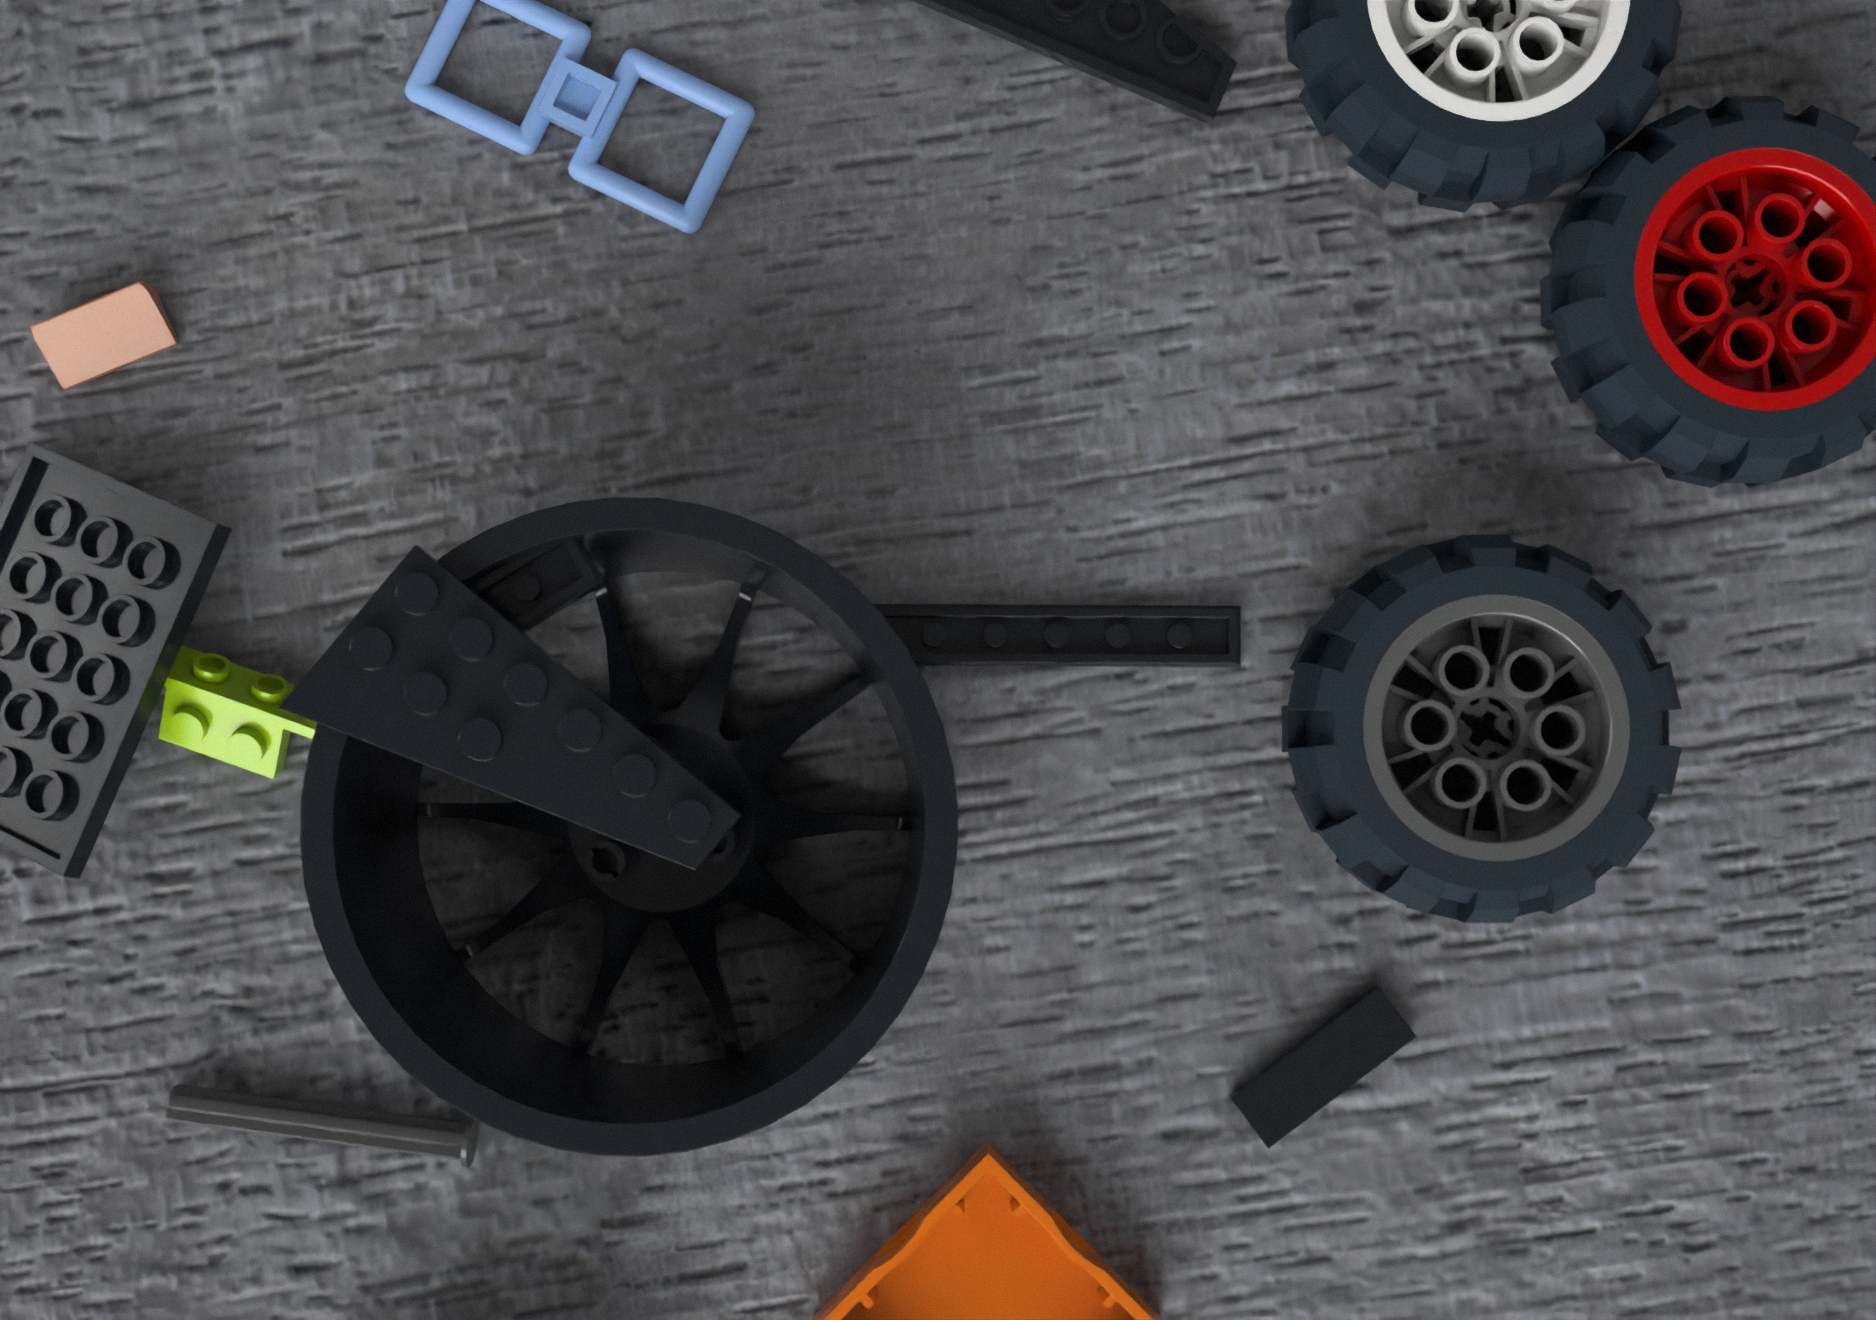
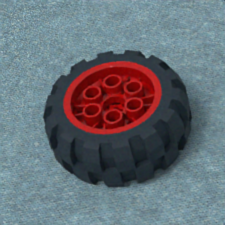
(1624, 322)

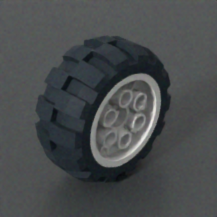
(1443, 126)

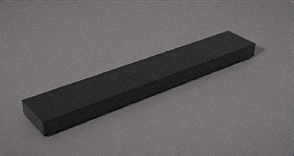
(1068, 635)

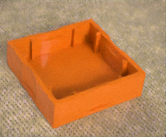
(986, 1253)

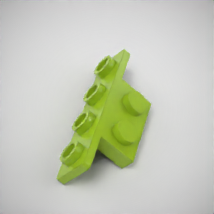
(229, 712)

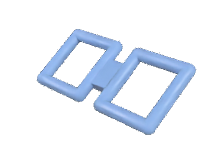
(585, 106)

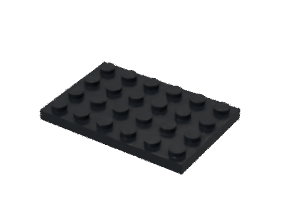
(89, 629)

